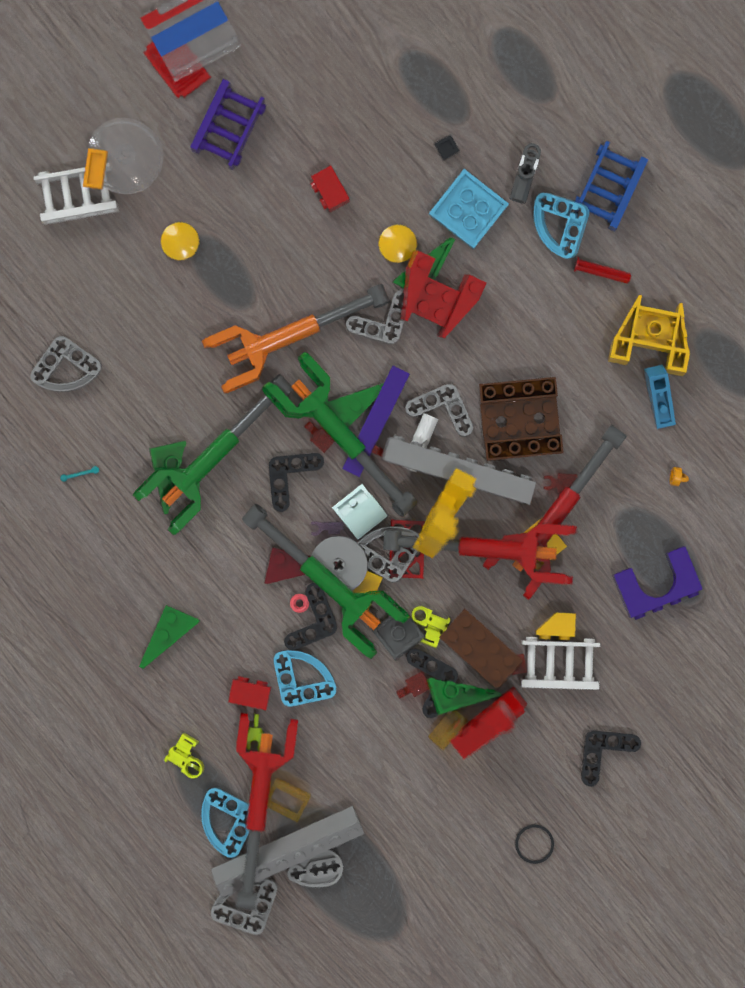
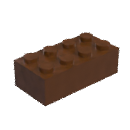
(481, 649)

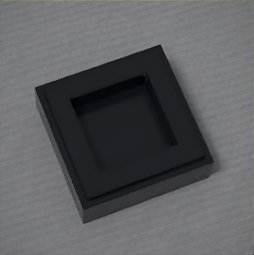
(446, 147)

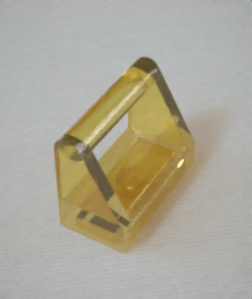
(447, 728)
(292, 790)

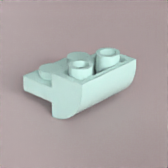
(359, 511)

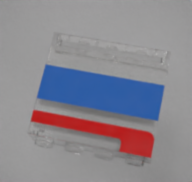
(190, 34)

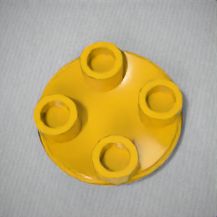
(180, 241)
(397, 243)

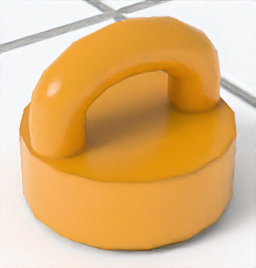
(677, 476)

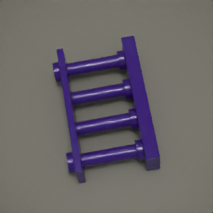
(217, 109)

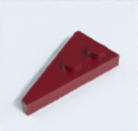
(282, 567)

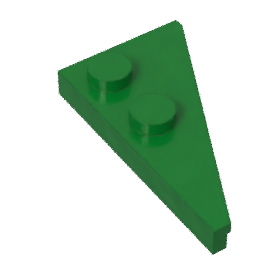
(354, 405)
(169, 629)

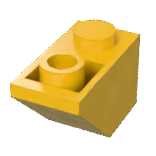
(558, 625)

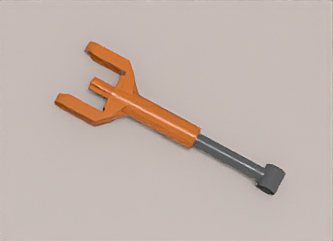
(259, 347)

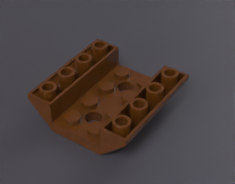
(518, 404)

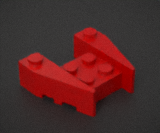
(435, 300)
(489, 723)

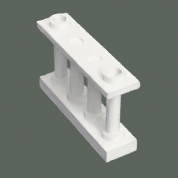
(70, 211)
(550, 680)

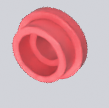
(305, 603)

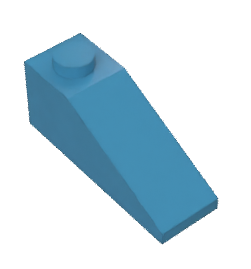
(660, 396)

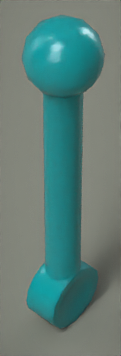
(95, 470)

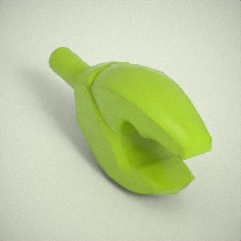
(254, 733)

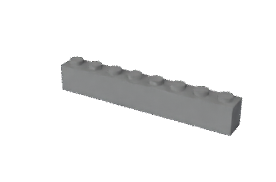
(442, 466)
(290, 850)

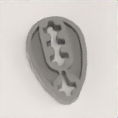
(321, 879)

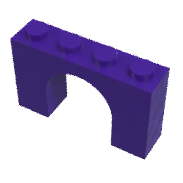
(684, 584)

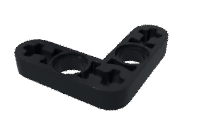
(282, 474)
(318, 627)
(438, 674)
(597, 749)

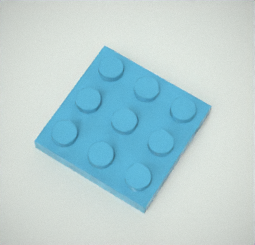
(468, 209)

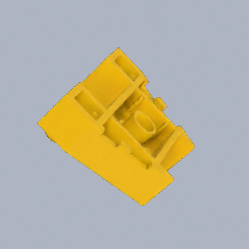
(655, 331)
(440, 520)

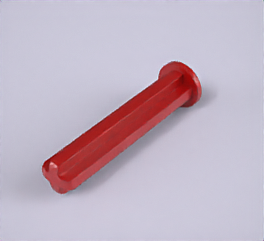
(602, 271)

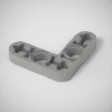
(382, 328)
(448, 402)

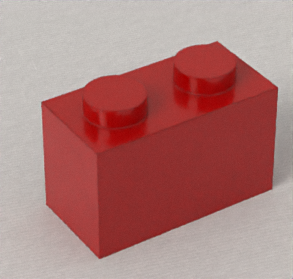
(330, 189)
(249, 693)

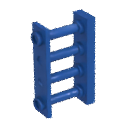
(628, 184)

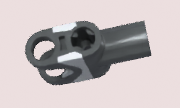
(523, 182)

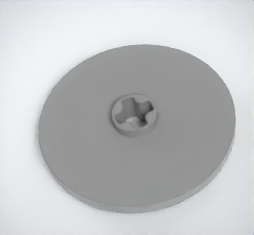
(350, 553)

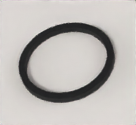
(537, 861)

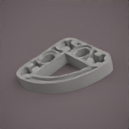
(66, 353)
(395, 563)
(254, 915)

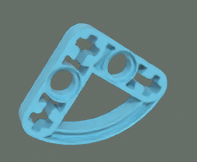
(573, 220)
(292, 687)
(237, 813)

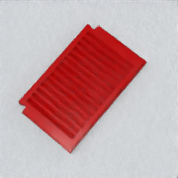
(182, 86)

